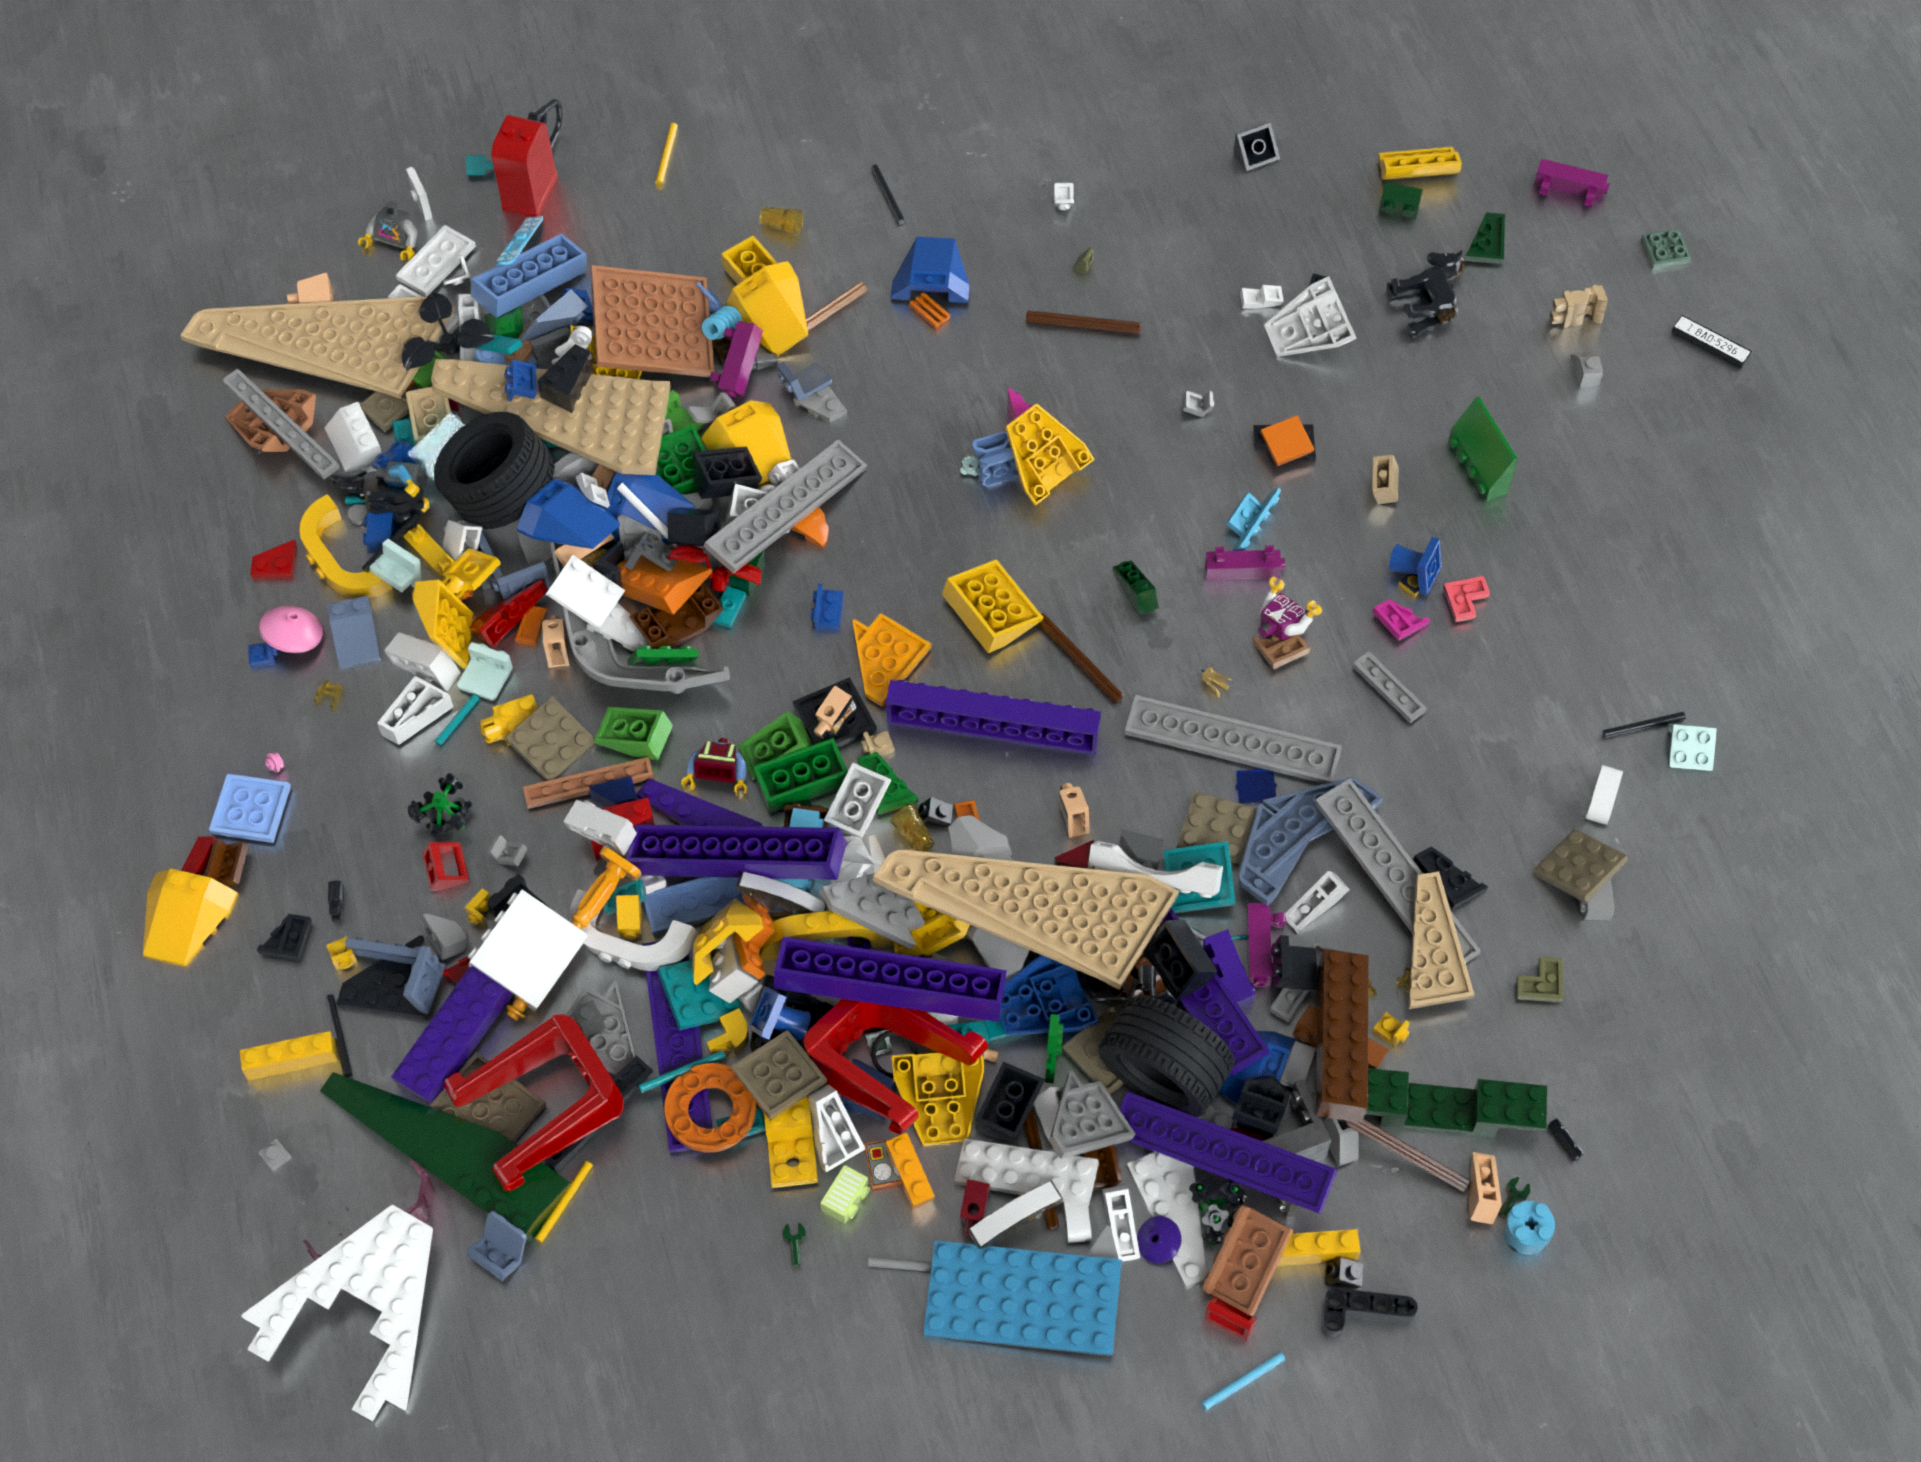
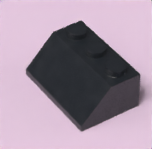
(719, 470)
(1179, 959)
(1008, 1102)

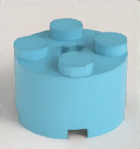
(1518, 1224)

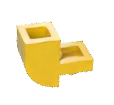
(735, 1036)

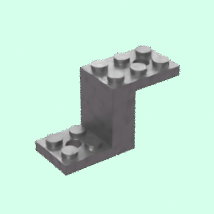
(1307, 1141)

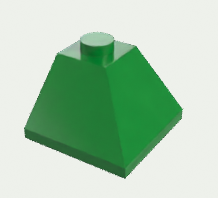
(506, 325)

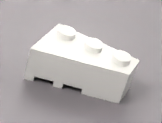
(423, 657)
(413, 710)
(728, 977)
(833, 1129)

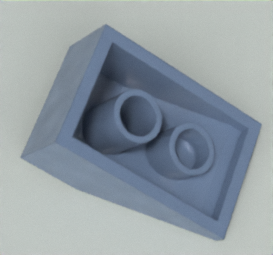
(563, 313)
(354, 632)

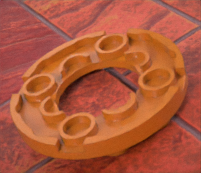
(687, 1086)

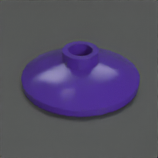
(1168, 1242)

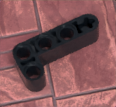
(1368, 1312)

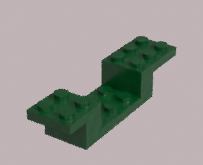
(1456, 1109)

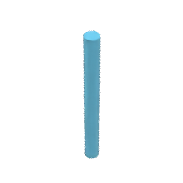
(1243, 1380)

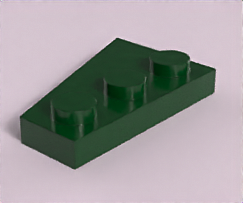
(1489, 240)

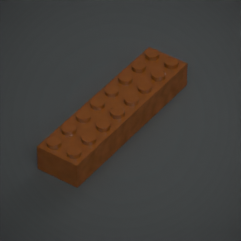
(1342, 1036)

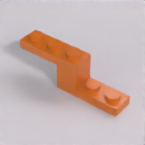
(749, 951)

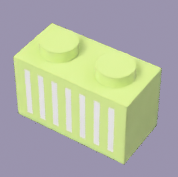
(845, 1194)

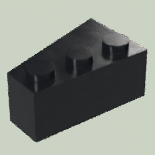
(566, 378)

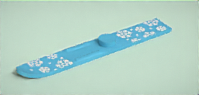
(519, 240)

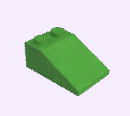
(634, 731)
(774, 740)

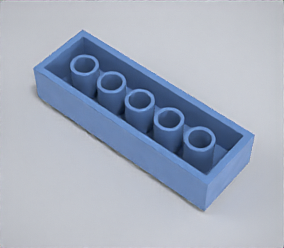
(529, 275)

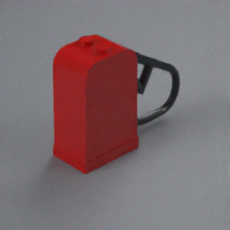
(525, 161)

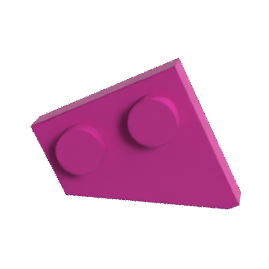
(1399, 619)

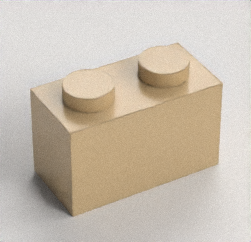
(1385, 479)

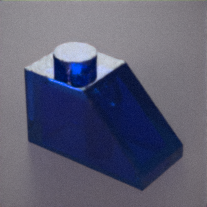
(614, 792)

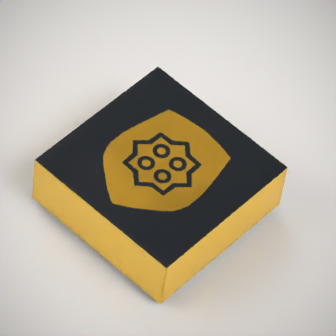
(1410, 584)

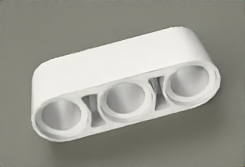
(1604, 795)
(1077, 1222)

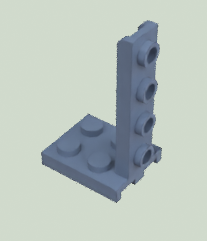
(517, 581)
(425, 969)

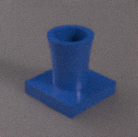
(1424, 564)
(773, 1014)

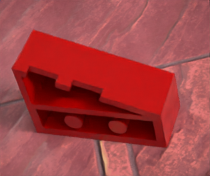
(637, 812)

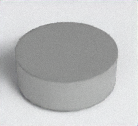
(357, 513)

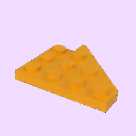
(886, 654)

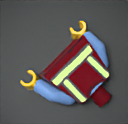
(718, 763)

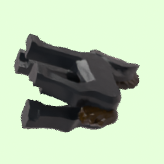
(1435, 289)

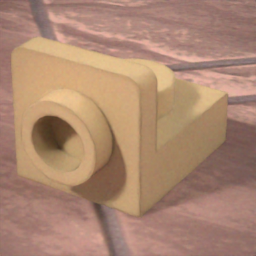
(877, 743)

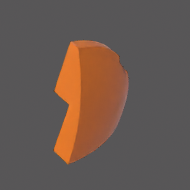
(814, 528)

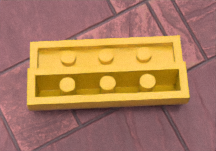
(1419, 163)

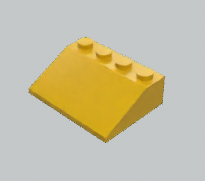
(991, 605)
(444, 619)

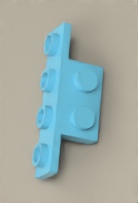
(1249, 515)

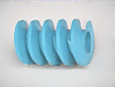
(715, 325)

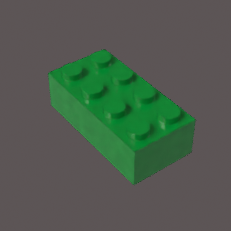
(800, 775)

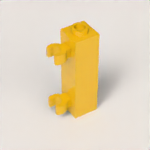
(428, 551)

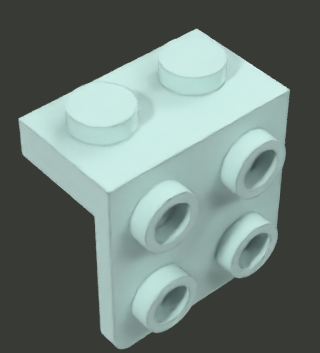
(485, 671)

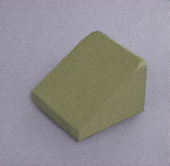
(1084, 261)

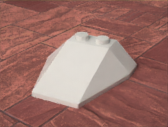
(1310, 322)

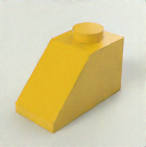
(629, 917)

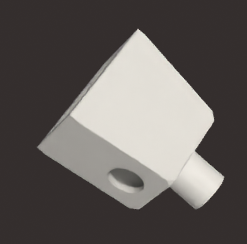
(460, 536)

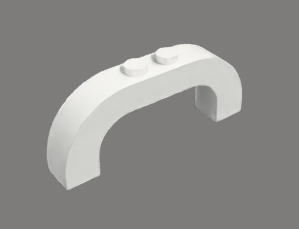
(666, 952)

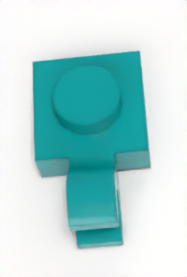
(478, 165)

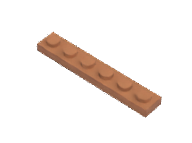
(578, 784)

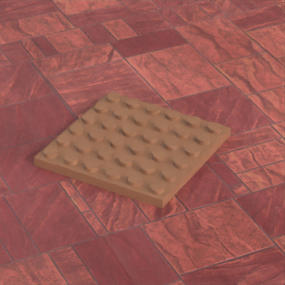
(650, 321)

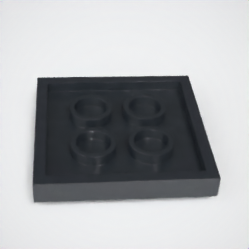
(861, 722)

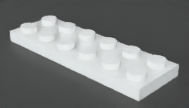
(1023, 1169)

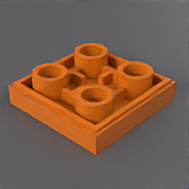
(1287, 440)

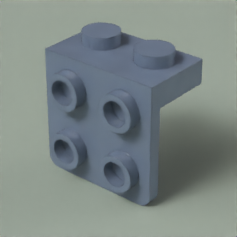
(804, 382)
(499, 1247)

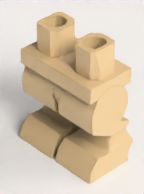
(1575, 305)

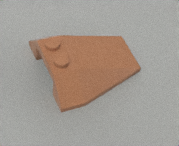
(294, 403)

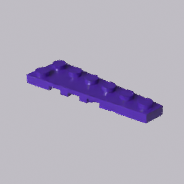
(690, 809)

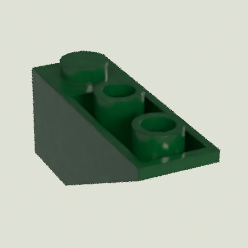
(1137, 587)

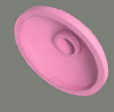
(291, 629)

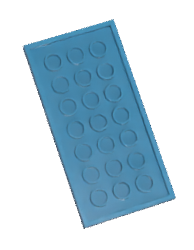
(1023, 1298)

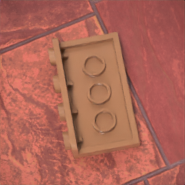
(1247, 1259)

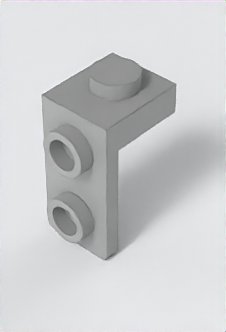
(708, 414)

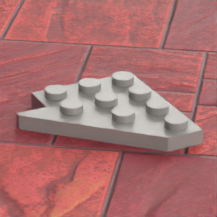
(614, 1042)

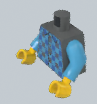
(405, 477)

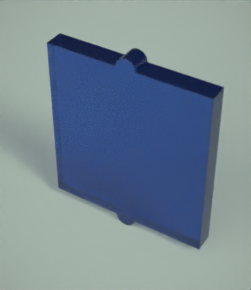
(1255, 785)

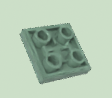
(1666, 248)

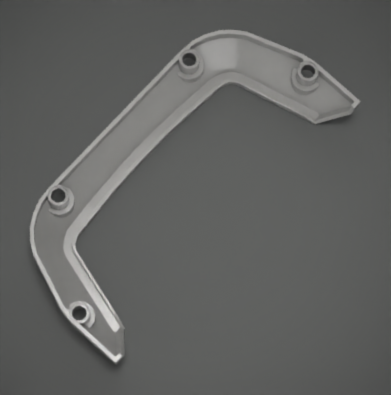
(597, 654)

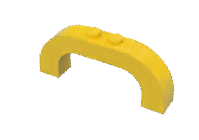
(350, 585)
(817, 927)

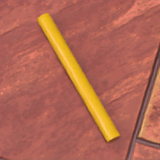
(666, 154)
(561, 1205)

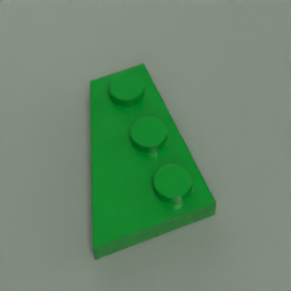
(671, 656)
(897, 793)
(1054, 1046)

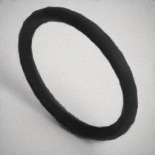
(874, 1047)

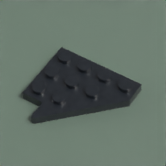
(381, 988)

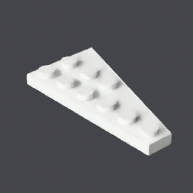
(1166, 1193)

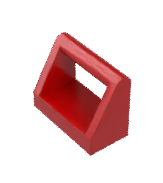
(434, 866)
(1230, 1318)

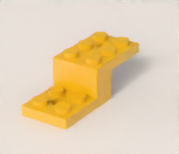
(788, 1138)

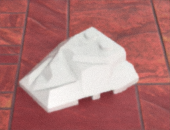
(860, 858)

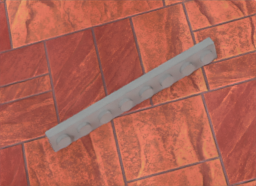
(280, 424)

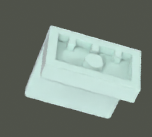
(1692, 746)

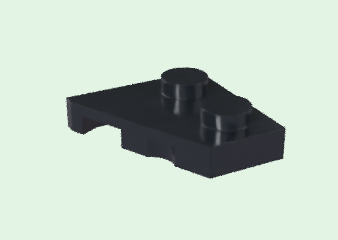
(288, 938)

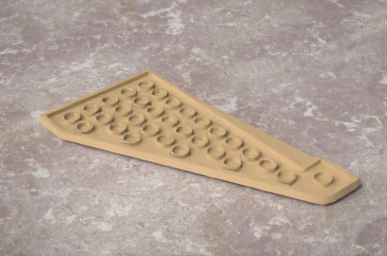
(331, 340)
(612, 423)
(1065, 913)

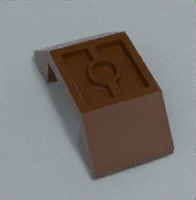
(688, 622)

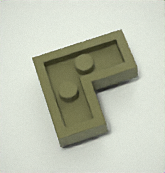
(1547, 986)

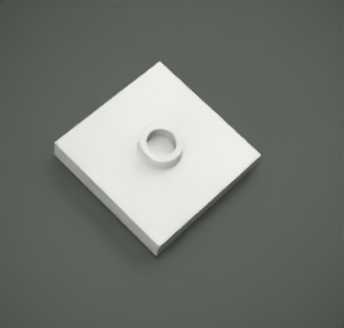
(418, 193)

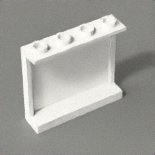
(527, 948)

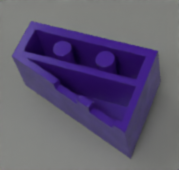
(1229, 967)

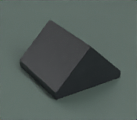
(1256, 147)
(690, 526)

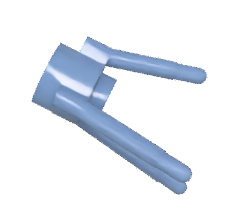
(714, 303)

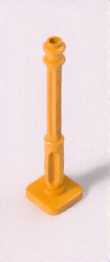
(591, 904)

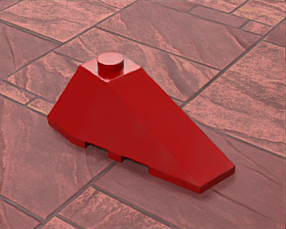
(502, 618)

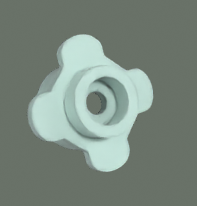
(970, 461)

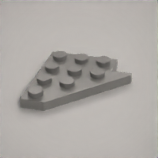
(874, 908)
(1087, 1119)

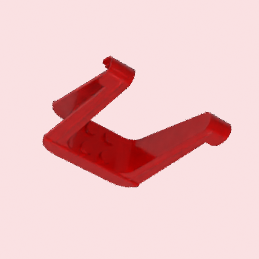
(847, 1023)
(595, 1109)

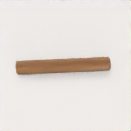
(835, 305)

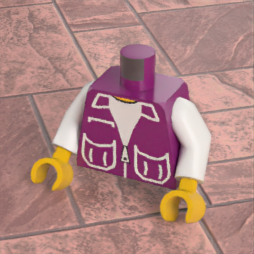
(1284, 616)

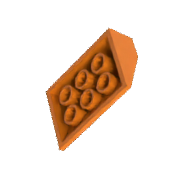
(660, 587)

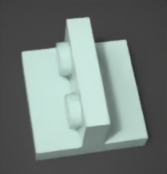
(397, 566)

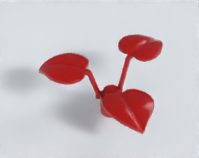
(720, 575)

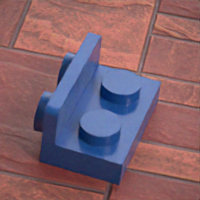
(520, 380)
(827, 608)

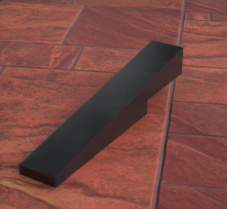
(627, 1082)

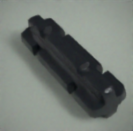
(1566, 1139)

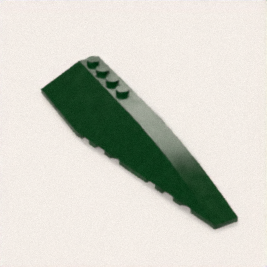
(453, 1152)

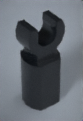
(335, 898)

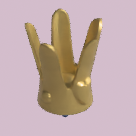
(1210, 676)

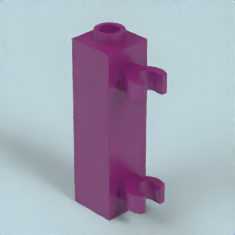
(1571, 180)
(739, 360)
(1244, 564)
(1259, 942)

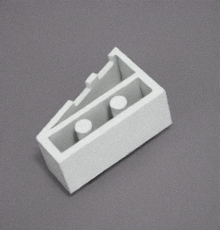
(600, 826)

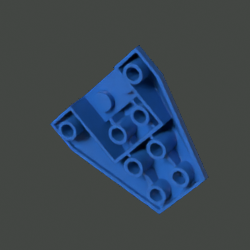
(932, 266)
(652, 492)
(566, 517)
(1044, 990)
(1272, 1064)

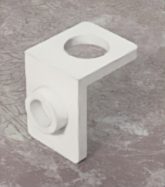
(458, 279)

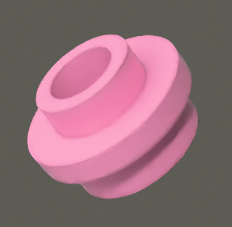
(274, 762)

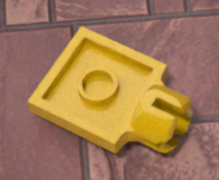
(469, 571)
(507, 718)

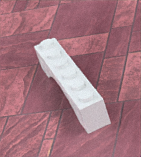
(468, 309)
(1201, 878)

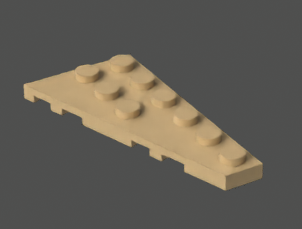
(1437, 958)

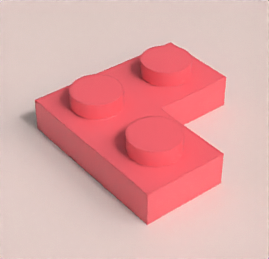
(1460, 596)

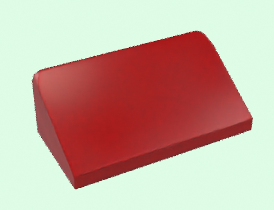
(199, 856)

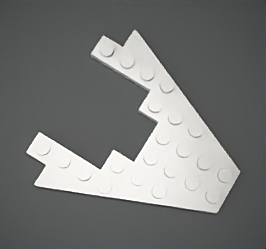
(379, 1265)

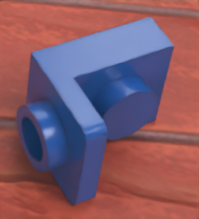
(261, 654)

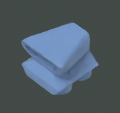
(995, 459)

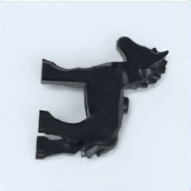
(377, 494)

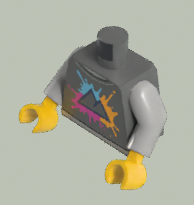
(393, 228)

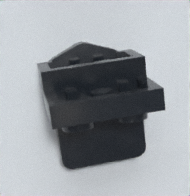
(1261, 1106)

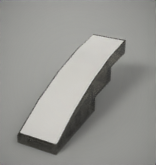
(777, 893)
(1015, 1214)

